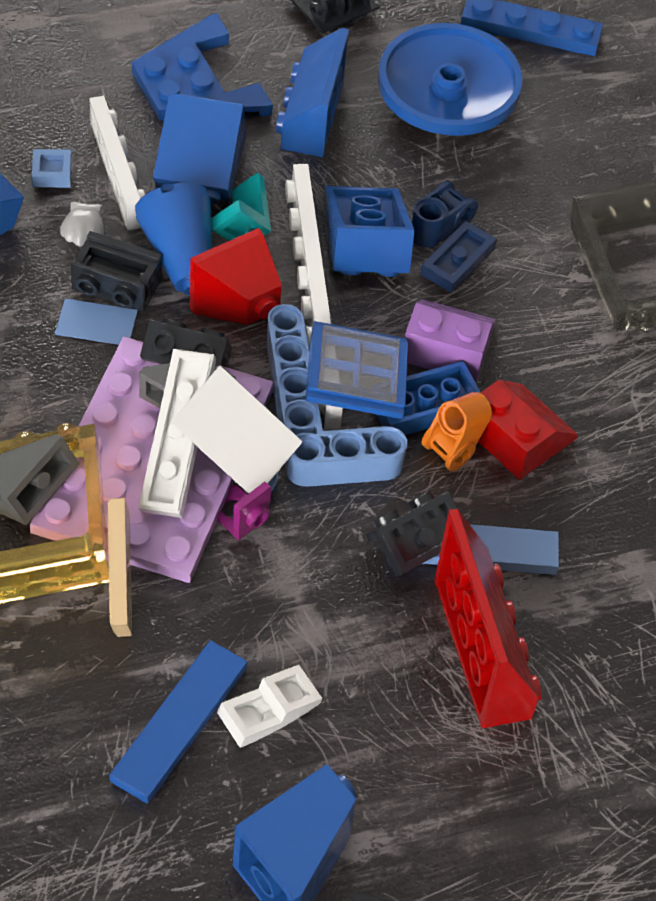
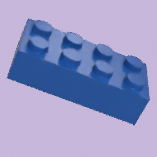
(426, 394)

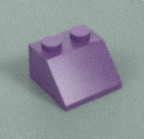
(447, 336)

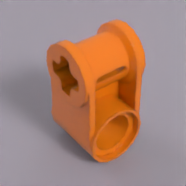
(458, 429)

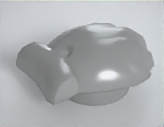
(80, 221)

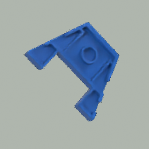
(181, 69)

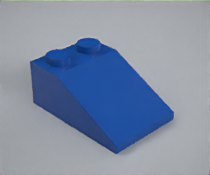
(368, 230)

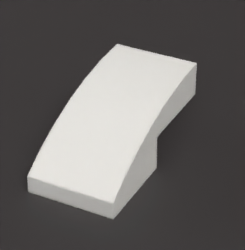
(270, 707)

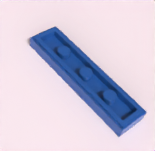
(178, 722)

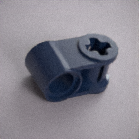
(441, 214)

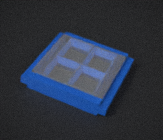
(357, 370)

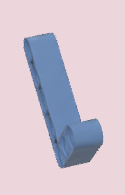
(324, 449)

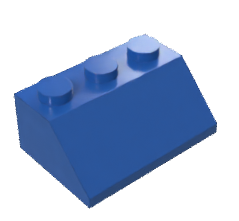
(314, 95)

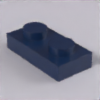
(458, 256)

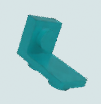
(247, 211)

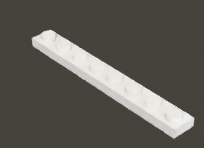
(311, 273)

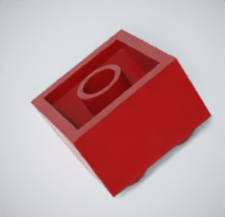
(522, 428)

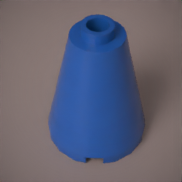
(177, 227)

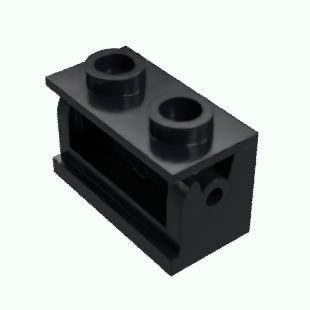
(116, 271)

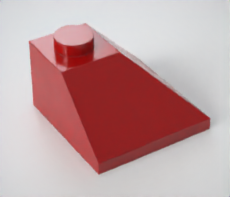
(235, 280)

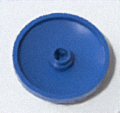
(449, 79)

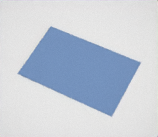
(95, 321)

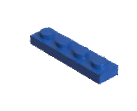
(533, 25)

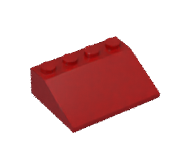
(484, 628)

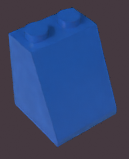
(200, 145)
(296, 838)

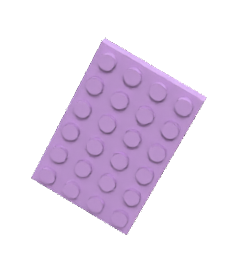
(125, 438)

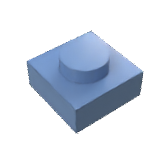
(51, 168)

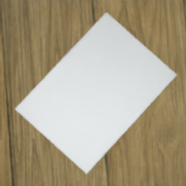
(236, 431)

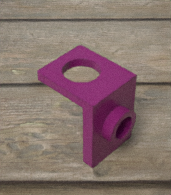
(249, 511)

